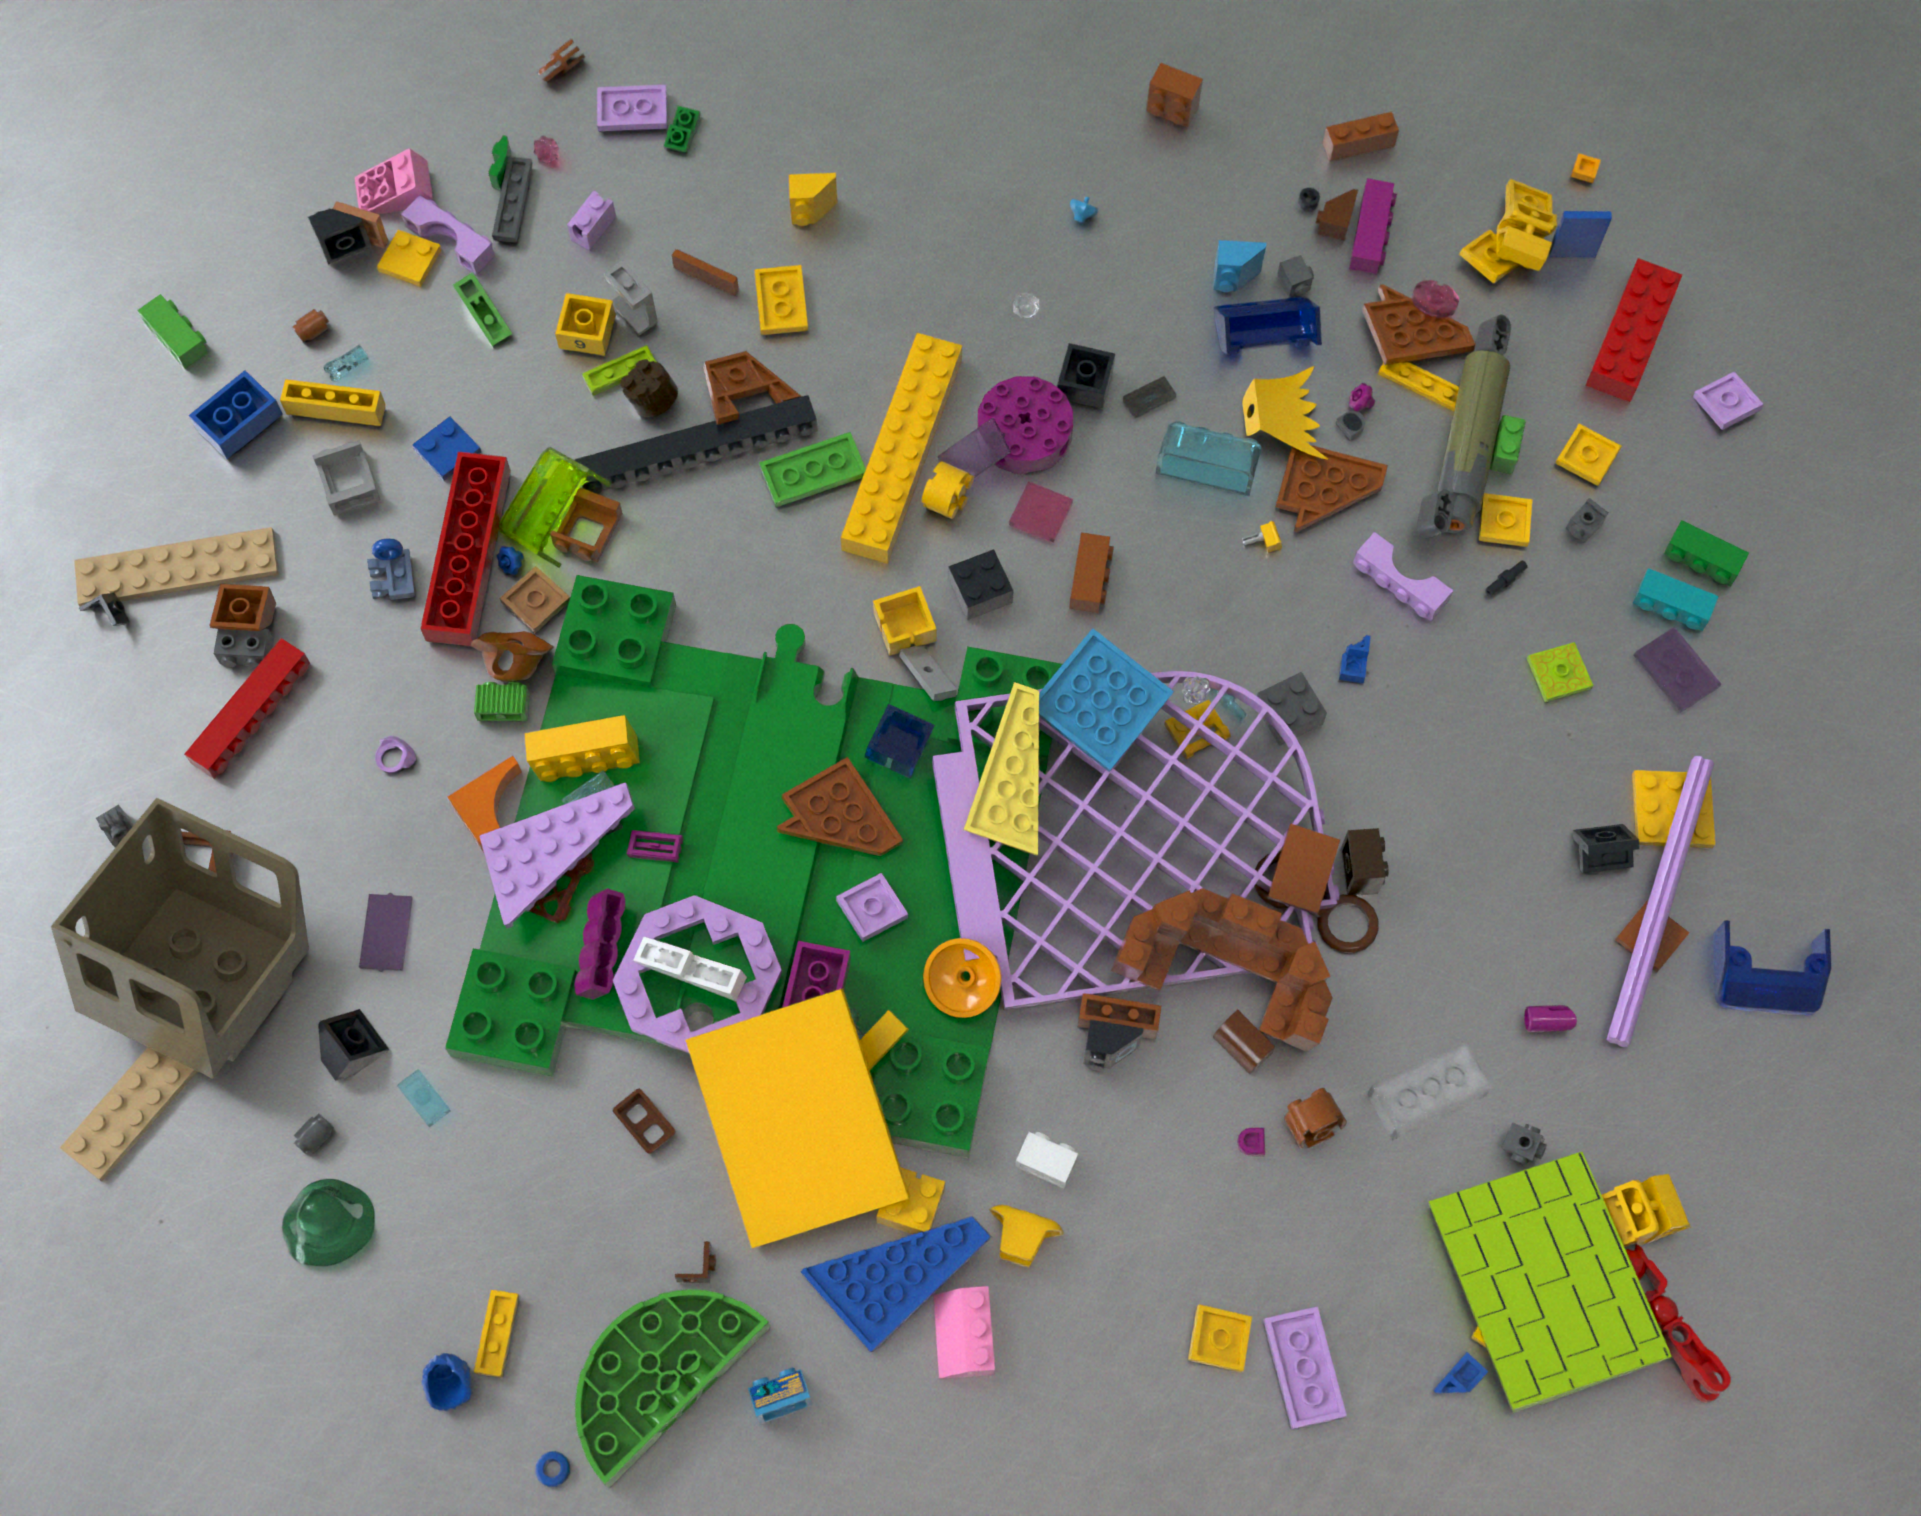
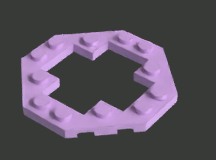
(721, 925)

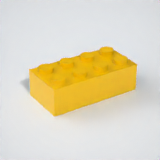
(582, 748)

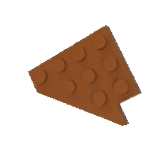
(1326, 486)
(839, 812)

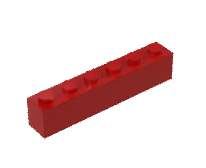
(247, 708)

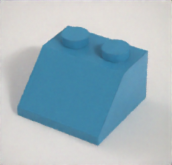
(1237, 264)

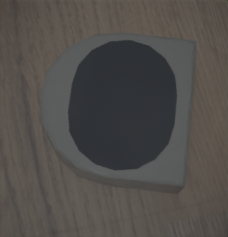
(1351, 423)

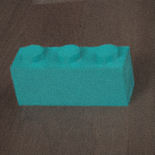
(1675, 599)

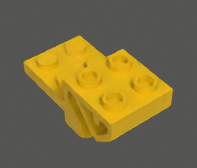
(1525, 225)
(1646, 1210)

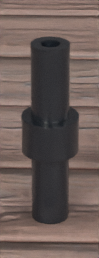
(1506, 578)

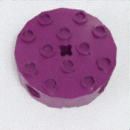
(1034, 422)

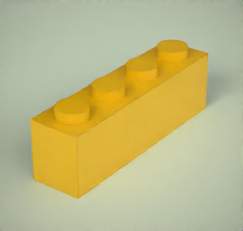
(332, 402)

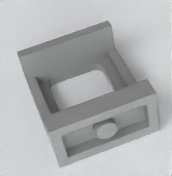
(634, 299)
(352, 497)

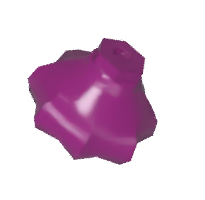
(1361, 397)

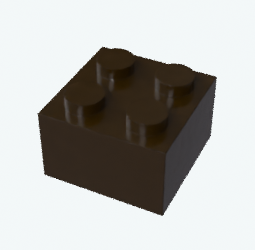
(1364, 861)

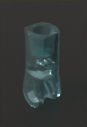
(349, 361)

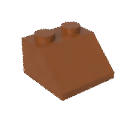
(243, 608)

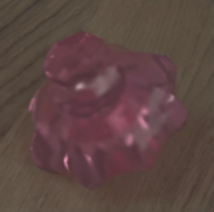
(546, 149)

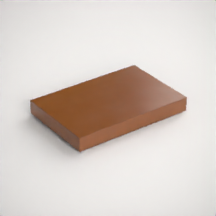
(1303, 869)

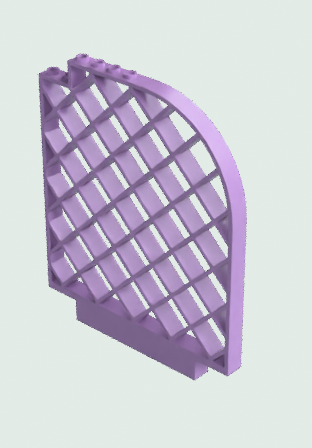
(972, 856)

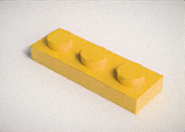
(496, 1333)

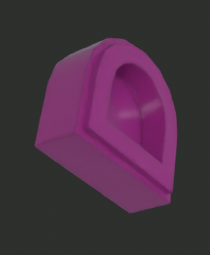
(1252, 1142)

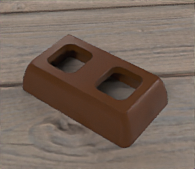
(653, 1117)

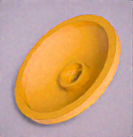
(945, 979)

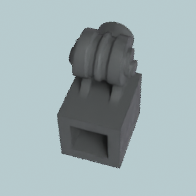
(114, 824)

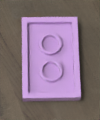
(632, 107)

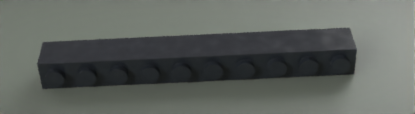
(700, 444)

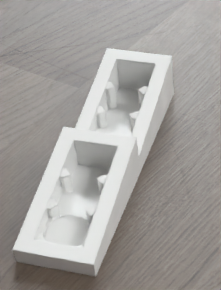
(690, 968)

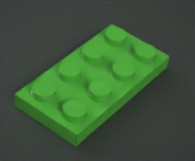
(813, 469)

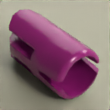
(1549, 1018)

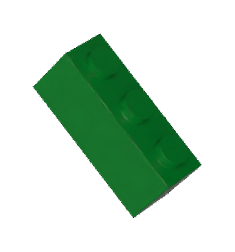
(1706, 553)

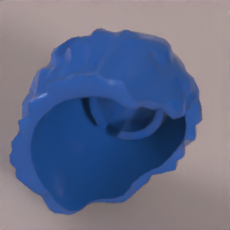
(446, 1382)

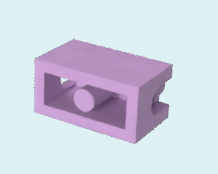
(591, 220)

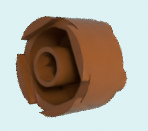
(1314, 1118)

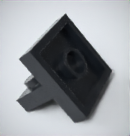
(1605, 848)

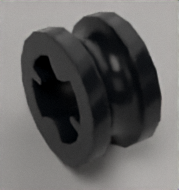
(1309, 206)

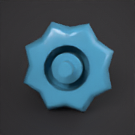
(1082, 210)

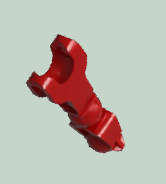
(1692, 1356)

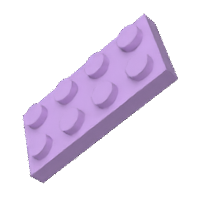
(1304, 1368)

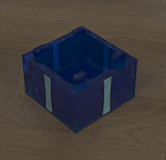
(899, 741)

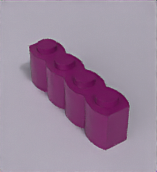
(600, 945)

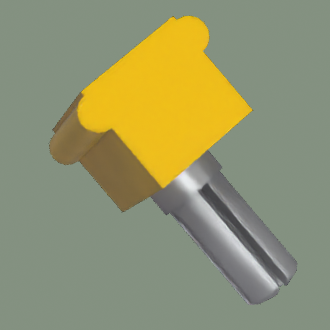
(1267, 534)

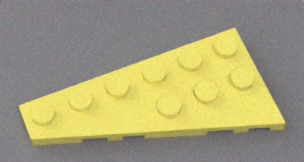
(1009, 787)

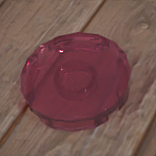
(1435, 299)

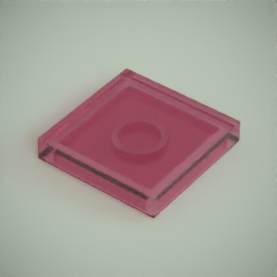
(1041, 512)

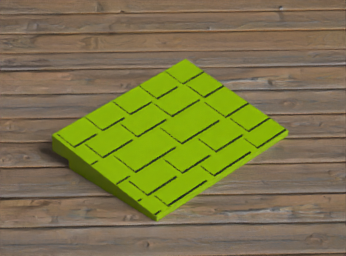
(1548, 1281)

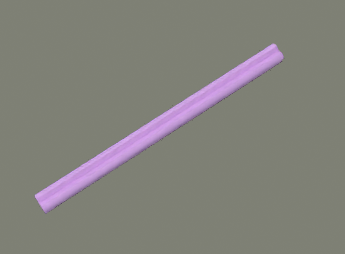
(1660, 902)

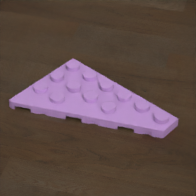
(537, 851)

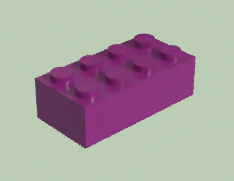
(816, 972)

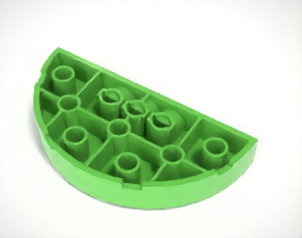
(654, 1369)

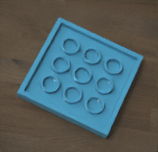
(1101, 699)

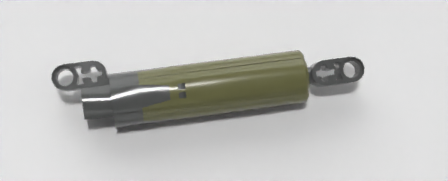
(1470, 435)

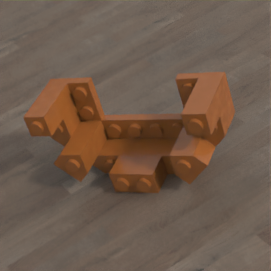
(1244, 937)

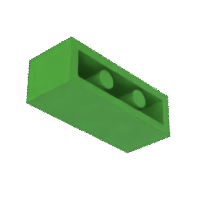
(173, 330)

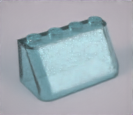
(1208, 458)

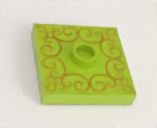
(1559, 672)

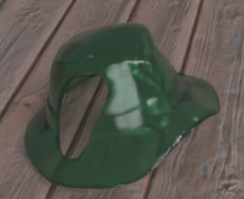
(324, 1226)

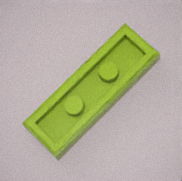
(610, 373)

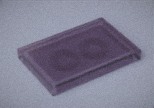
(1677, 669)

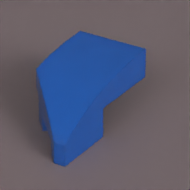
(1355, 661)
(1462, 1376)

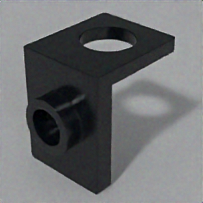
(112, 607)

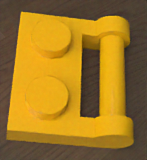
(1179, 731)

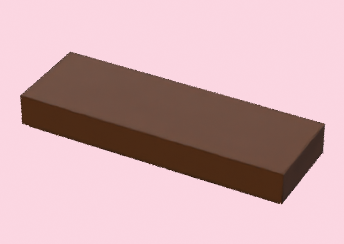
(705, 272)

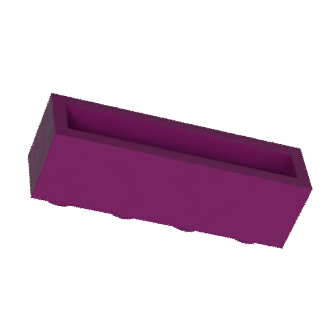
(1372, 226)

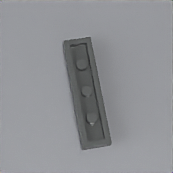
(512, 199)

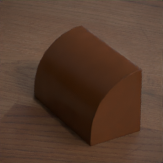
(1244, 1041)

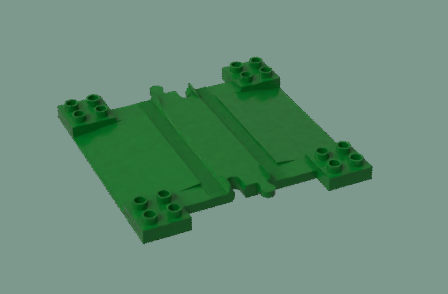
(715, 757)

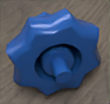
(509, 560)

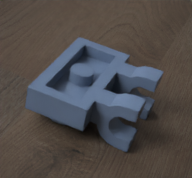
(399, 577)

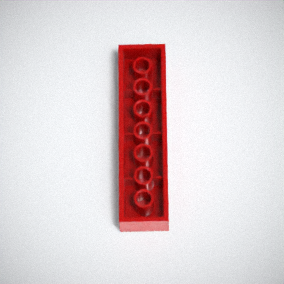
(465, 549)

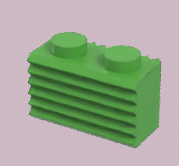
(1507, 444)
(501, 702)

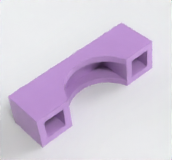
(428, 219)
(1424, 595)

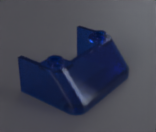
(1267, 322)
(1769, 990)

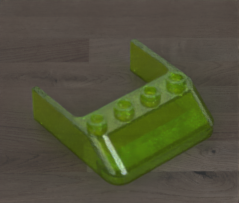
(544, 499)

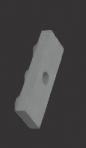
(928, 673)

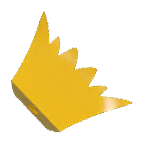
(1281, 411)

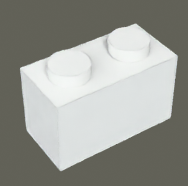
(1046, 1159)

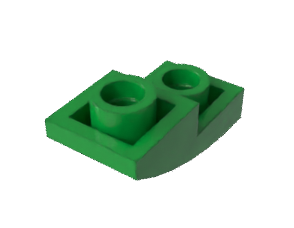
(683, 129)
(500, 152)

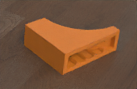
(479, 800)

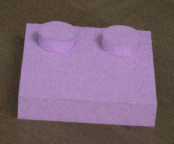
(1728, 400)
(872, 907)

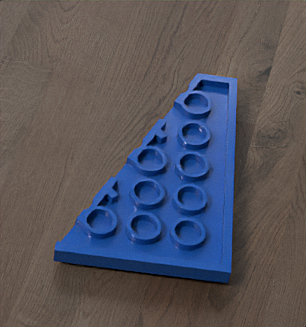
(889, 1282)

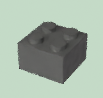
(1295, 704)

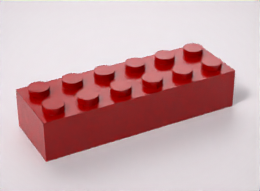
(1634, 330)

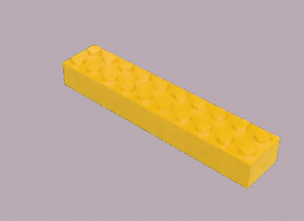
(901, 448)

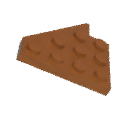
(1409, 334)

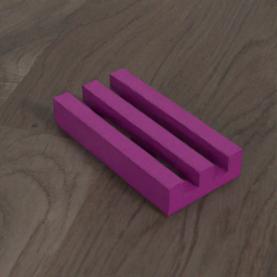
(676, 849)

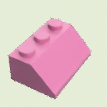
(964, 1333)

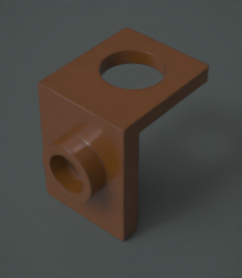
(709, 1265)

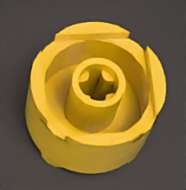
(947, 490)

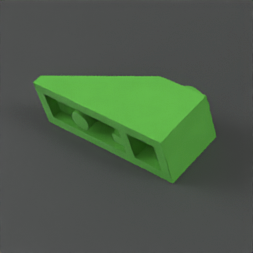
(482, 309)

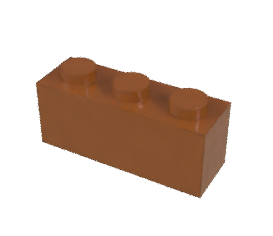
(1360, 136)
(1091, 573)
(1120, 1012)

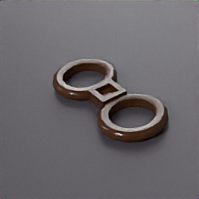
(1323, 914)

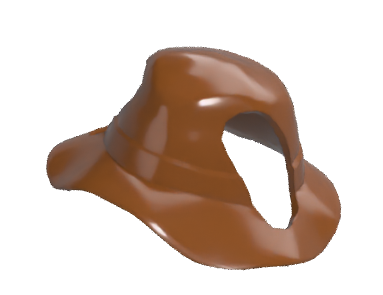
(525, 656)

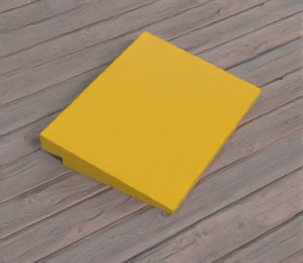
(797, 1118)

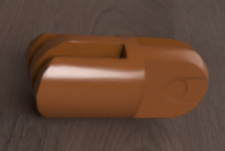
(560, 62)

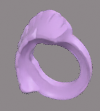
(390, 742)

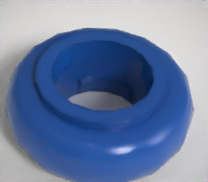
(387, 549)
(543, 1461)

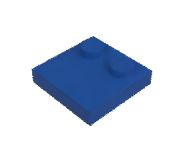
(442, 445)

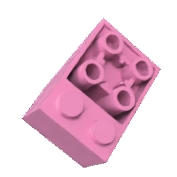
(394, 183)

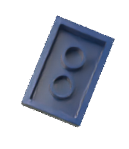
(235, 414)

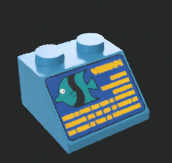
(780, 1395)

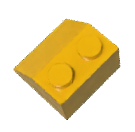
(811, 196)

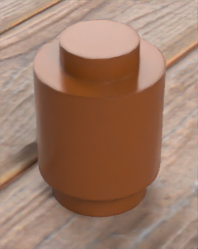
(311, 325)

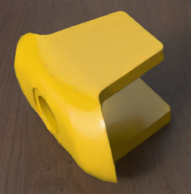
(1023, 1233)

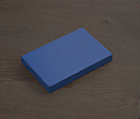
(1580, 234)

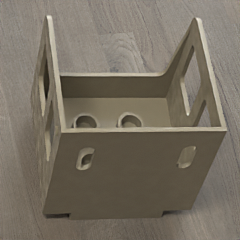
(179, 949)

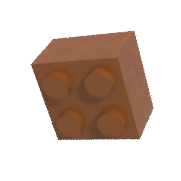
(1174, 95)

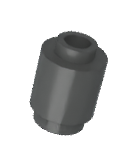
(313, 1134)

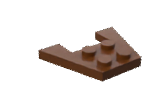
(740, 377)

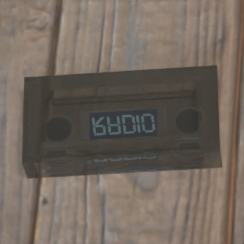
(1149, 397)

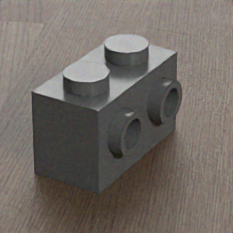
(242, 647)

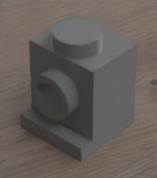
(1587, 520)

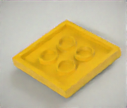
(1655, 805)

